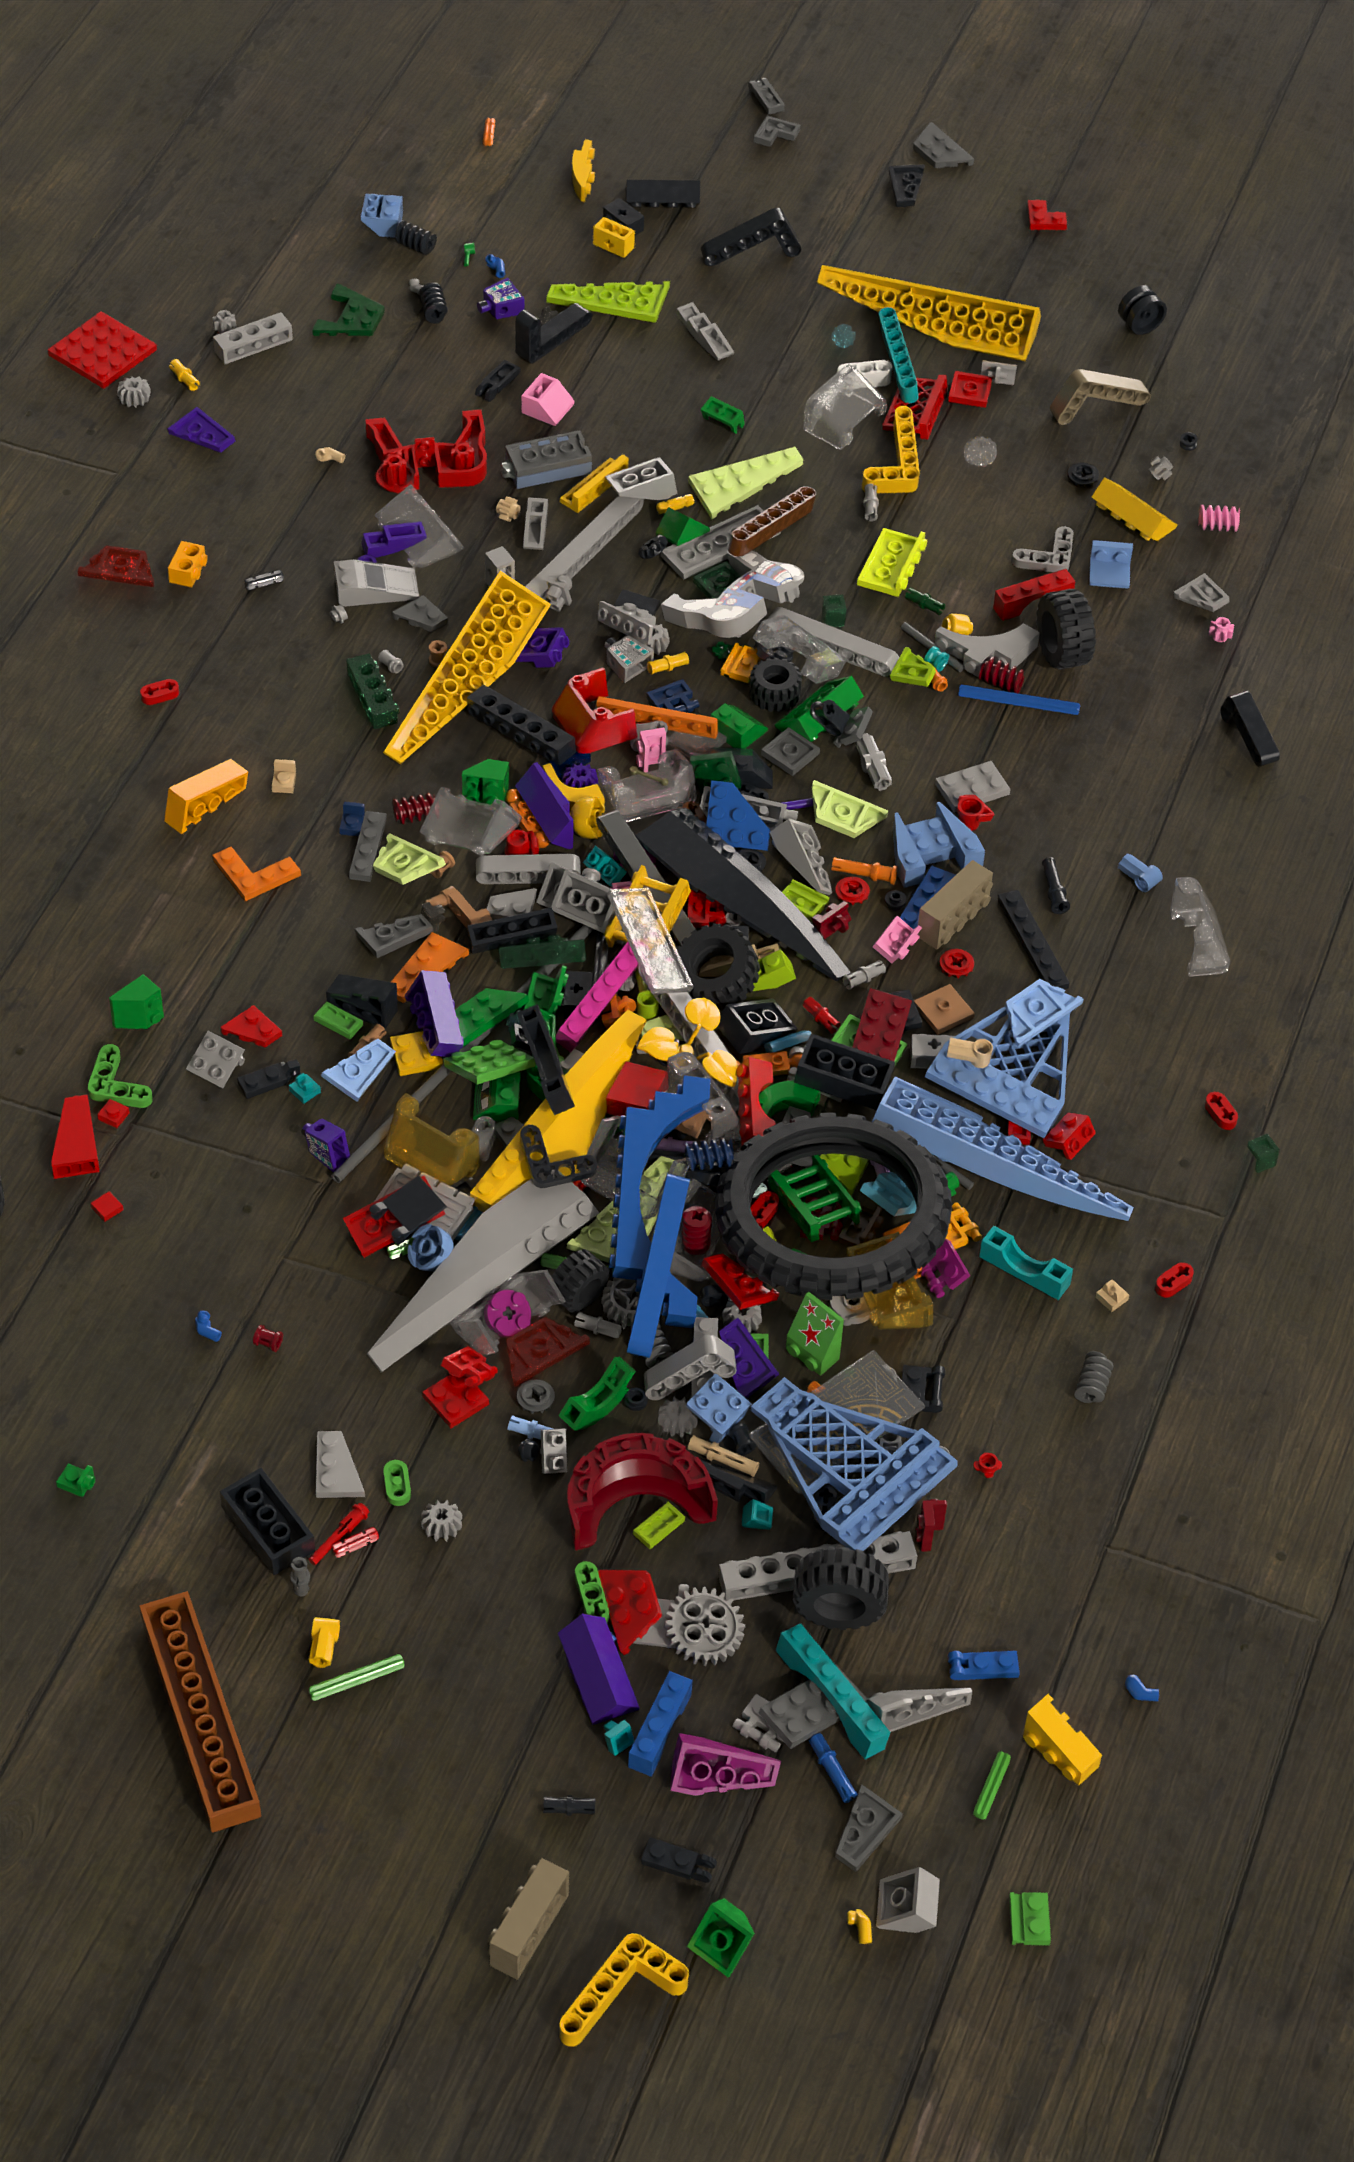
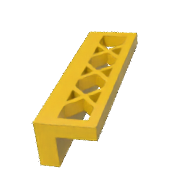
(593, 484)

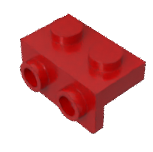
(1070, 1134)

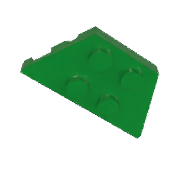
(486, 1011)

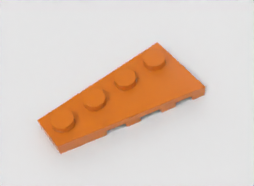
(433, 955)

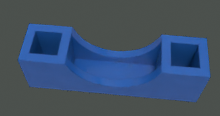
(654, 1732)

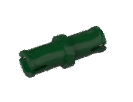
(925, 601)

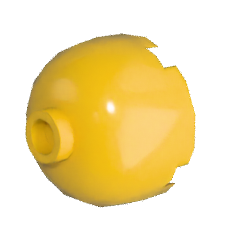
(584, 817)

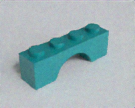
(1002, 1251)

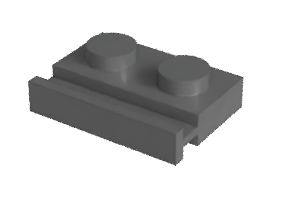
(855, 727)

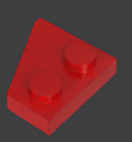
(253, 1027)

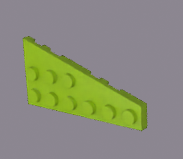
(618, 299)

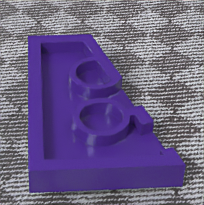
(202, 430)

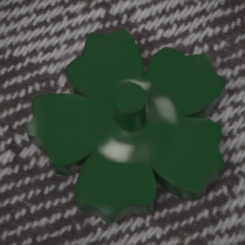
(722, 650)

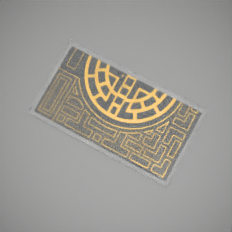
(864, 1387)

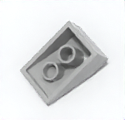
(644, 481)

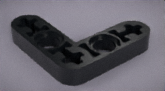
(544, 1165)

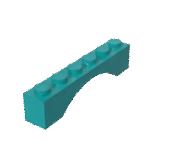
(861, 1723)

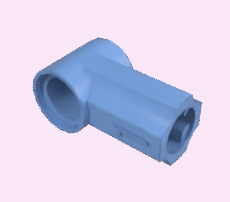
(1143, 875)

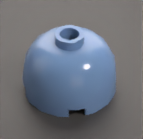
(429, 1247)

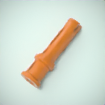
(875, 871)

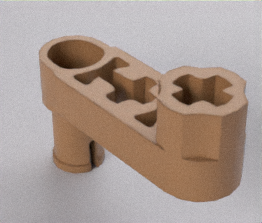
(460, 907)

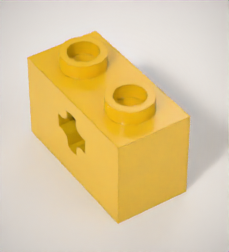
(613, 237)

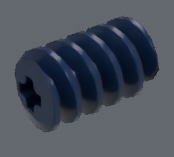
(709, 1154)

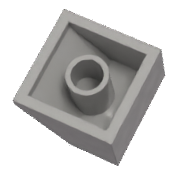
(908, 1901)

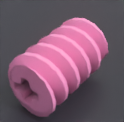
(1219, 517)

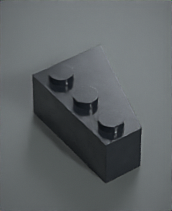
(364, 998)

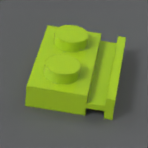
(806, 899)

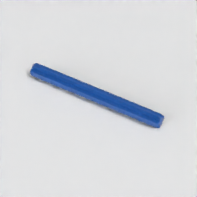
(1019, 699)

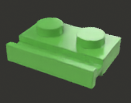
(1029, 1918)

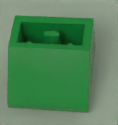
(486, 781)

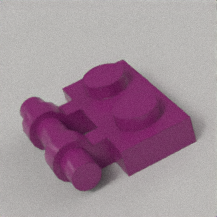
(950, 1267)

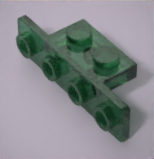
(542, 952)

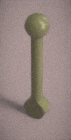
(634, 770)

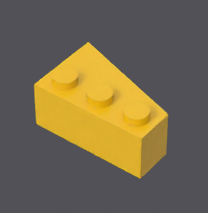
(1059, 1742)

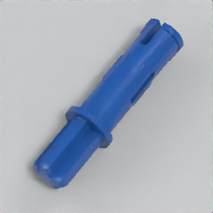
(832, 1767)

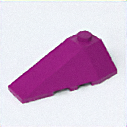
(712, 1766)

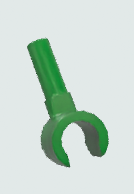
(469, 249)

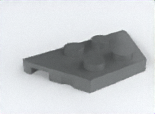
(940, 149)

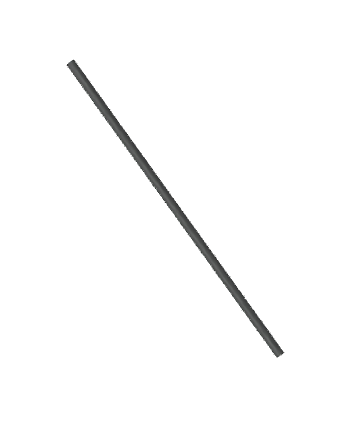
(434, 1080)

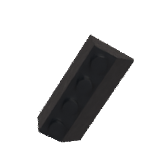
(663, 193)

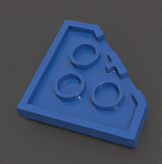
(735, 818)

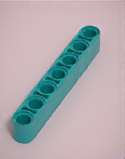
(898, 355)

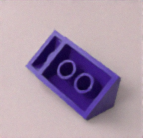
(547, 805)
(597, 1669)

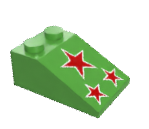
(815, 1335)

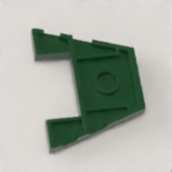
(357, 319)

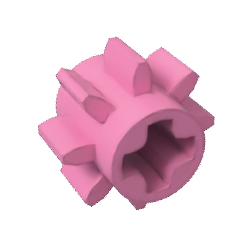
(1221, 629)

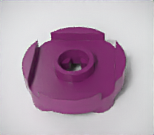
(520, 1313)

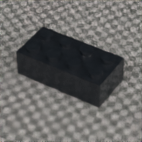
(844, 1072)
(267, 1521)

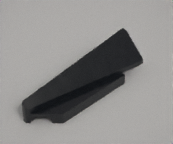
(736, 1484)

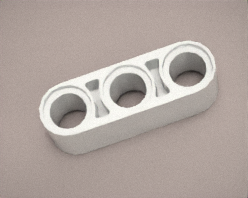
(876, 372)

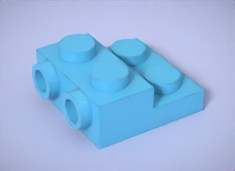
(890, 1194)

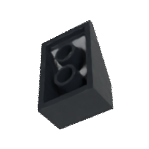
(754, 1024)

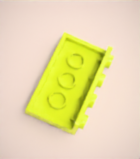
(892, 562)

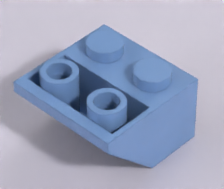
(382, 213)

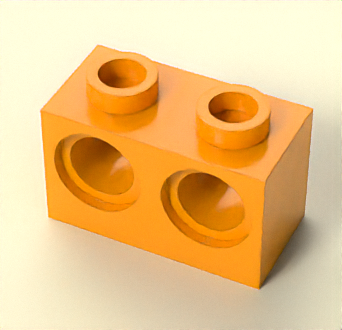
(187, 564)

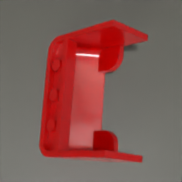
(591, 728)

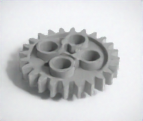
(703, 1605)

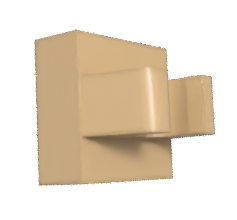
(1112, 1295)

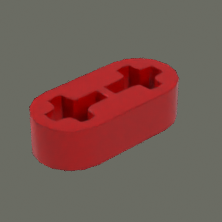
(159, 692)
(1224, 1109)
(766, 1212)
(1177, 1283)

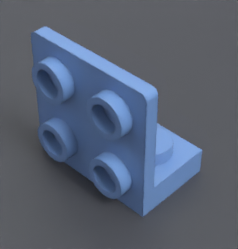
(1110, 564)
(718, 1406)

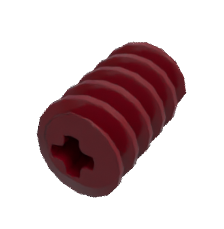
(1002, 675)
(412, 807)
(696, 1230)

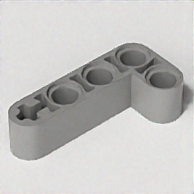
(689, 1363)

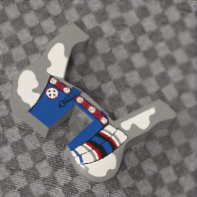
(742, 602)

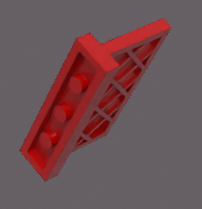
(930, 407)

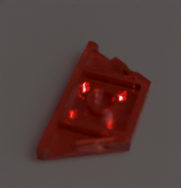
(119, 565)
(540, 1348)

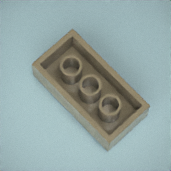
(955, 904)
(528, 1918)

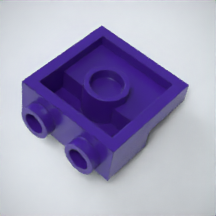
(544, 647)

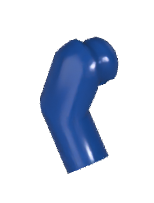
(496, 264)
(1139, 1691)

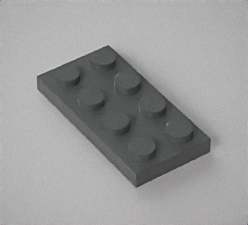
(801, 1713)

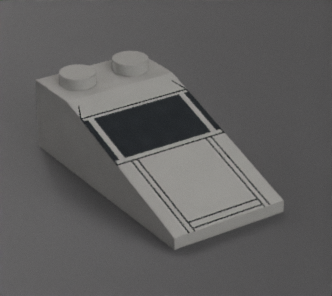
(373, 583)

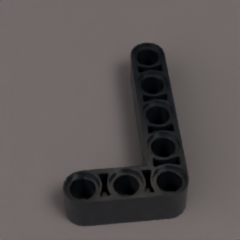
(750, 234)
(536, 341)

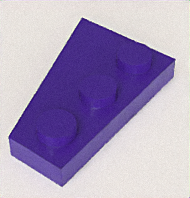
(752, 1364)

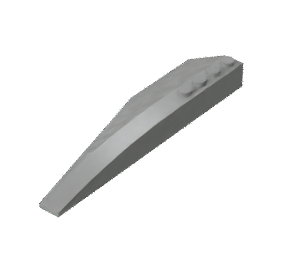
(488, 1255)

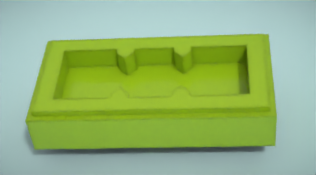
(659, 1525)

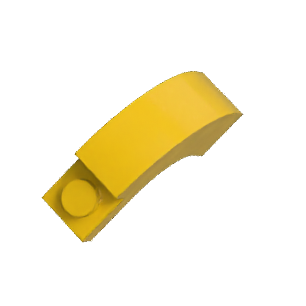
(573, 794)

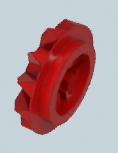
(854, 884)
(957, 956)

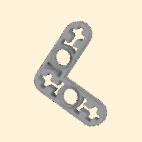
(1051, 558)

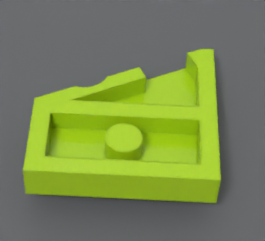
(846, 1168)

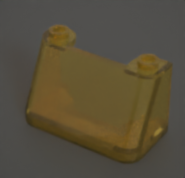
(427, 1148)
(902, 1304)

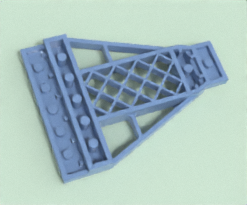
(997, 1088)
(869, 1502)

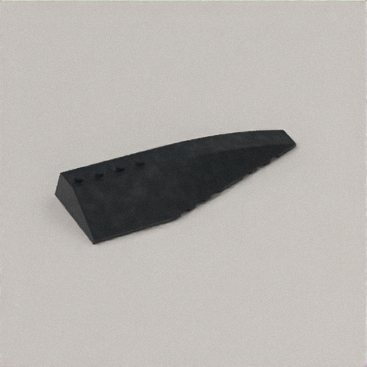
(718, 870)

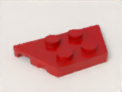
(630, 1604)

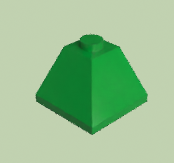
(722, 1936)

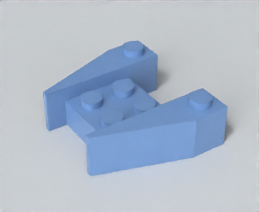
(933, 842)

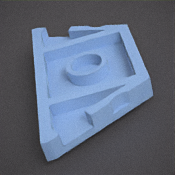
(1038, 1009)

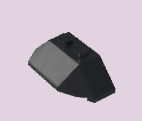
(749, 766)

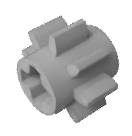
(224, 321)
(1161, 468)

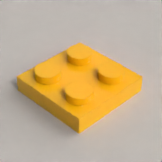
(413, 1055)

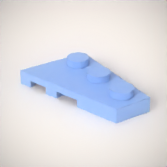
(359, 1071)

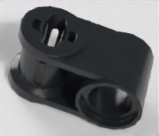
(830, 716)

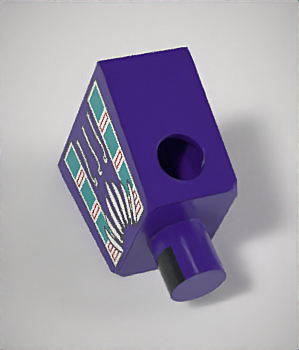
(502, 300)
(327, 1143)

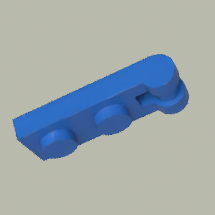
(983, 1665)

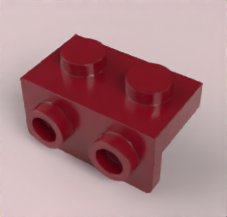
(930, 1519)

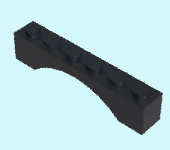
(546, 1058)

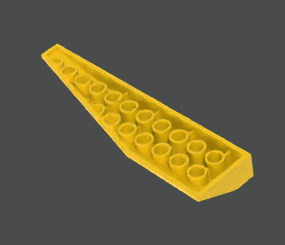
(944, 314)
(476, 658)
(570, 1131)

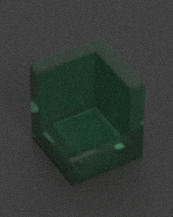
(834, 610)
(1264, 1151)

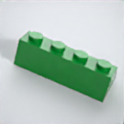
(842, 691)

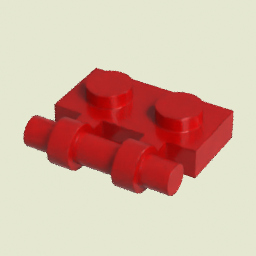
(700, 913)
(470, 1364)

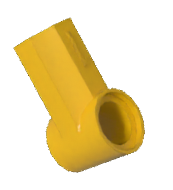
(324, 1635)

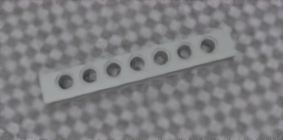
(760, 1583)

